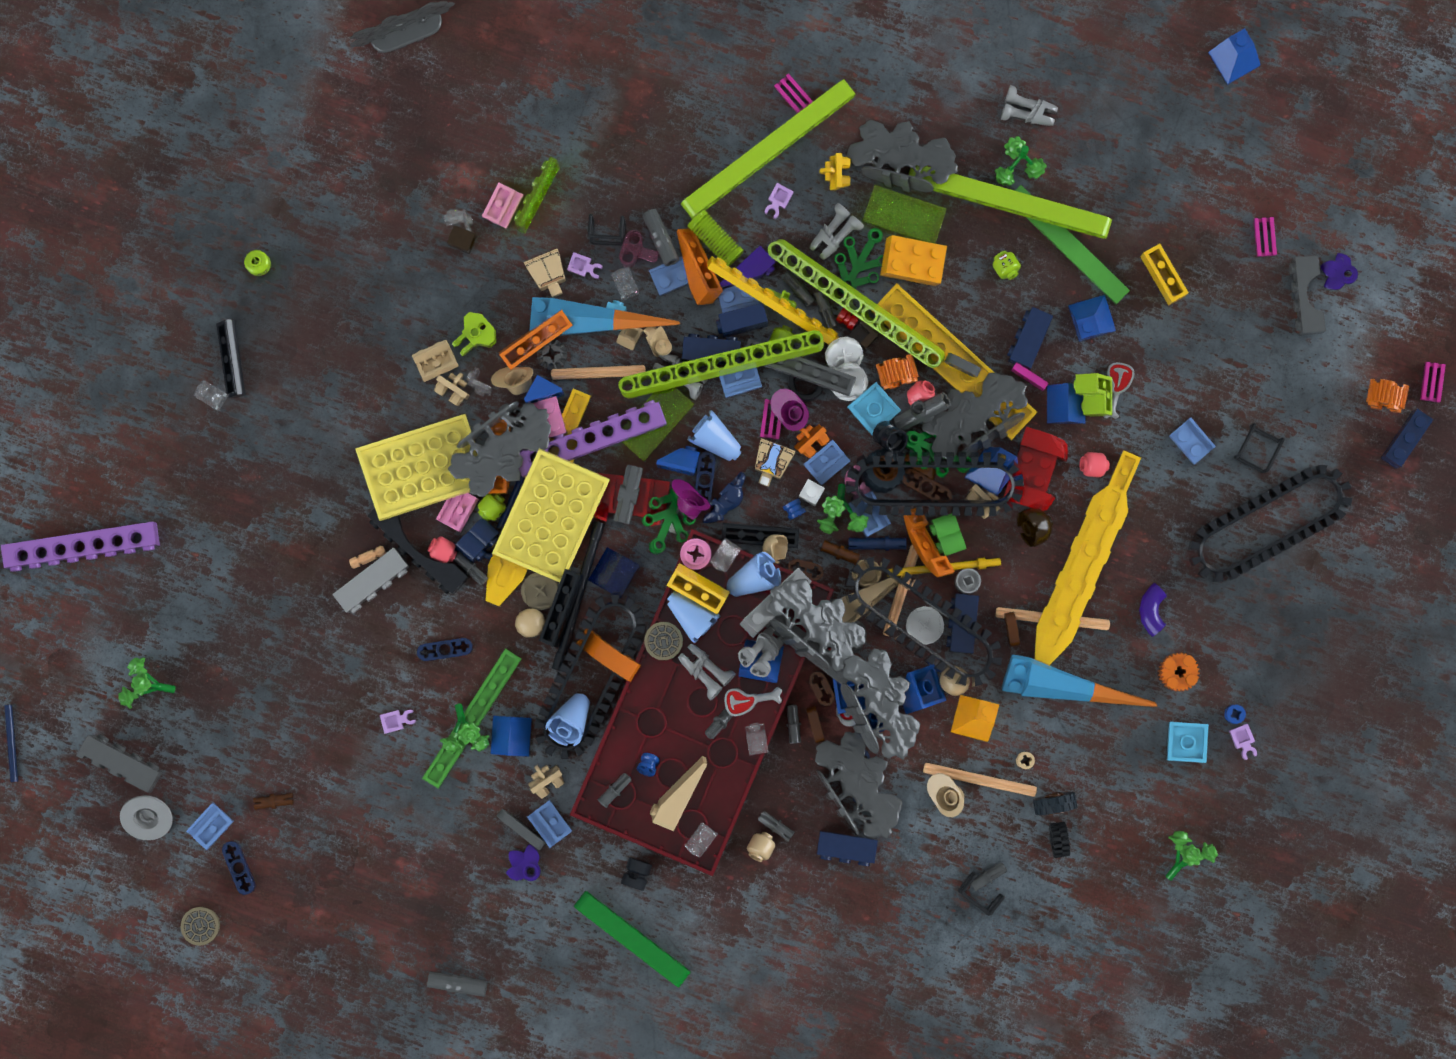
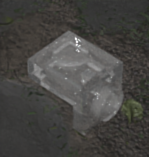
(455, 216)
(625, 283)
(480, 388)
(210, 395)
(725, 555)
(756, 739)
(700, 840)

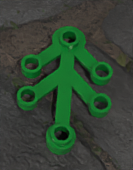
(859, 264)
(920, 443)
(669, 516)

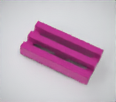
(777, 86)
(1265, 237)
(1029, 376)
(1433, 380)
(769, 435)

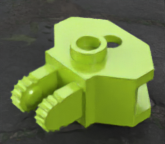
(474, 334)

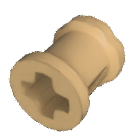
(1020, 757)

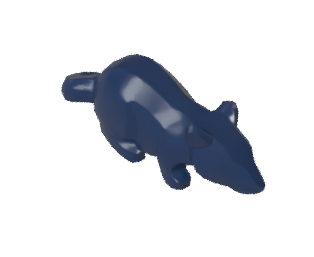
(730, 499)

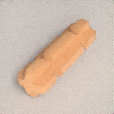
(367, 557)

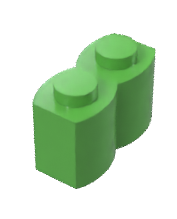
(948, 535)

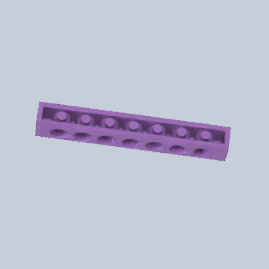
(619, 435)
(12, 552)

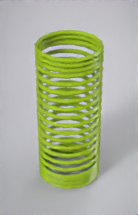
(713, 230)

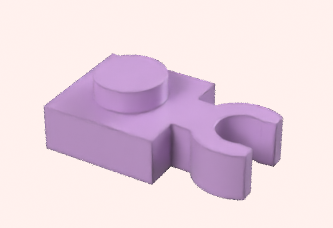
(779, 198)
(581, 266)
(394, 721)
(1243, 738)

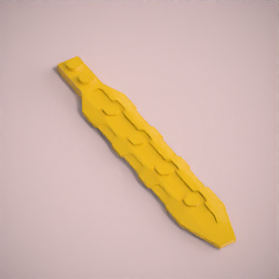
(1087, 556)
(506, 575)

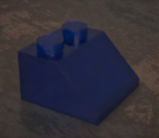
(614, 572)

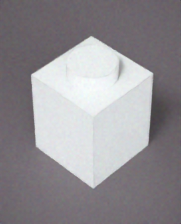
(811, 492)

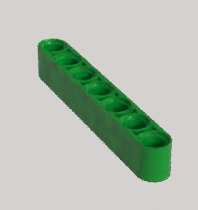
(632, 939)

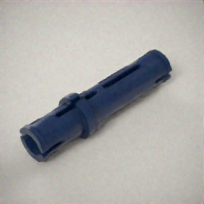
(877, 543)

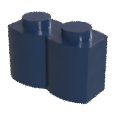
(478, 540)

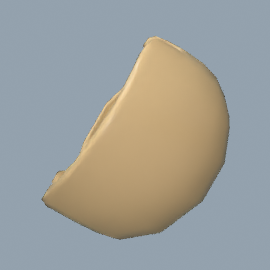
(776, 547)
(870, 577)
(530, 622)
(949, 685)

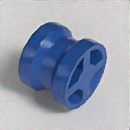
(794, 509)
(1231, 715)
(648, 764)

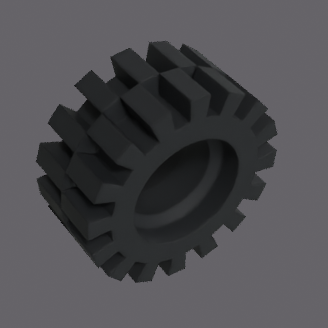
(1059, 839)

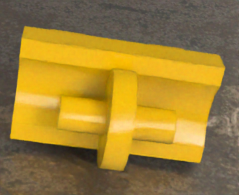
(833, 171)

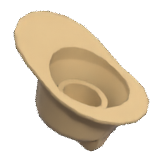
(515, 380)
(945, 794)

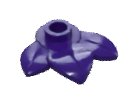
(1336, 272)
(521, 863)

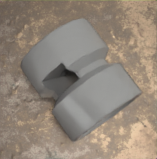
(967, 581)

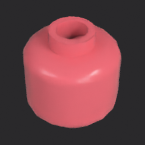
(920, 391)
(1094, 464)
(442, 550)

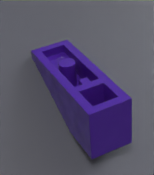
(754, 266)

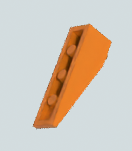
(701, 280)
(535, 339)

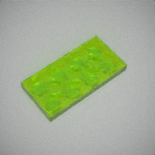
(533, 200)
(904, 214)
(674, 407)

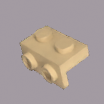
(435, 360)

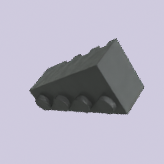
(120, 762)

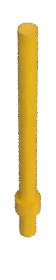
(980, 563)

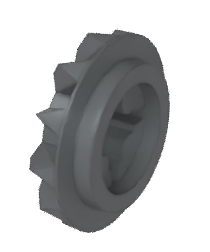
(560, 358)

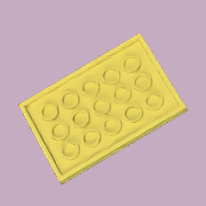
(413, 467)
(550, 515)

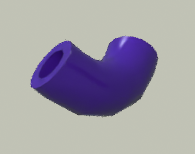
(1149, 609)

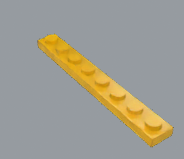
(768, 298)

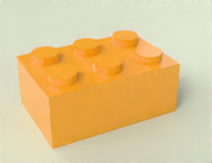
(913, 260)

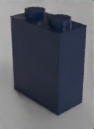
(742, 320)

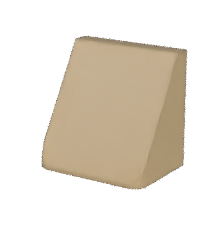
(629, 337)

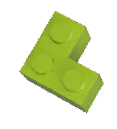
(1096, 394)

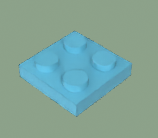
(873, 407)
(1187, 742)

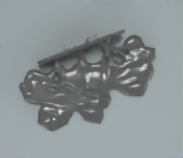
(404, 29)
(900, 150)
(970, 415)
(500, 453)
(821, 622)
(882, 698)
(860, 780)

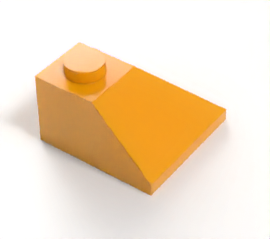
(974, 718)

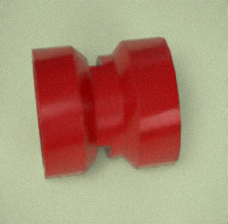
(847, 318)

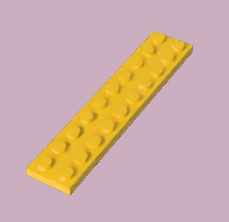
(911, 313)

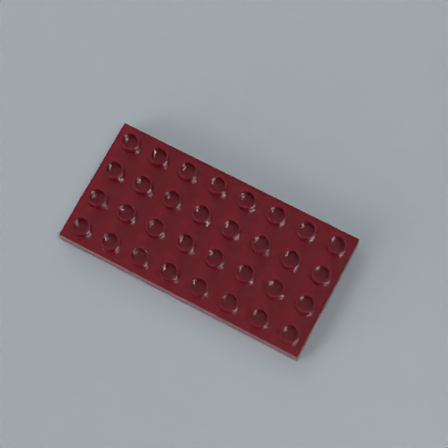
(668, 716)

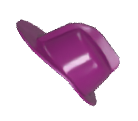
(789, 409)
(689, 500)

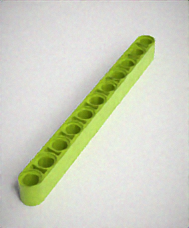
(768, 148)
(1021, 204)
(847, 302)
(730, 367)

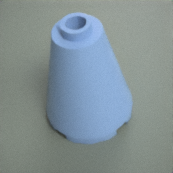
(715, 438)
(755, 576)
(692, 616)
(569, 721)

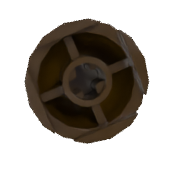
(1035, 525)

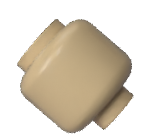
(761, 846)

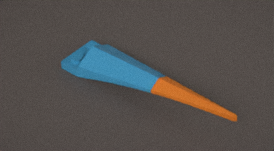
(591, 318)
(1040, 680)

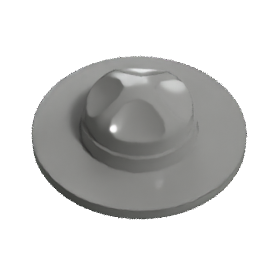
(146, 817)

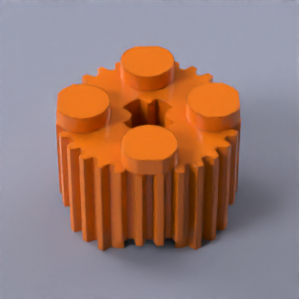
(897, 371)
(1387, 395)
(1186, 664)

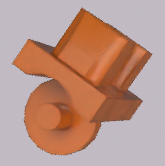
(808, 437)

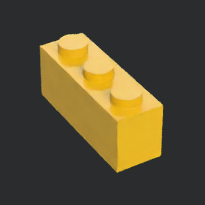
(1164, 274)
(698, 588)

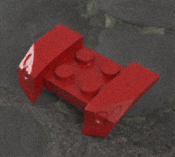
(1037, 463)
(648, 489)

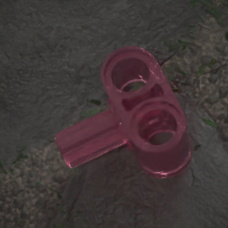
(636, 250)

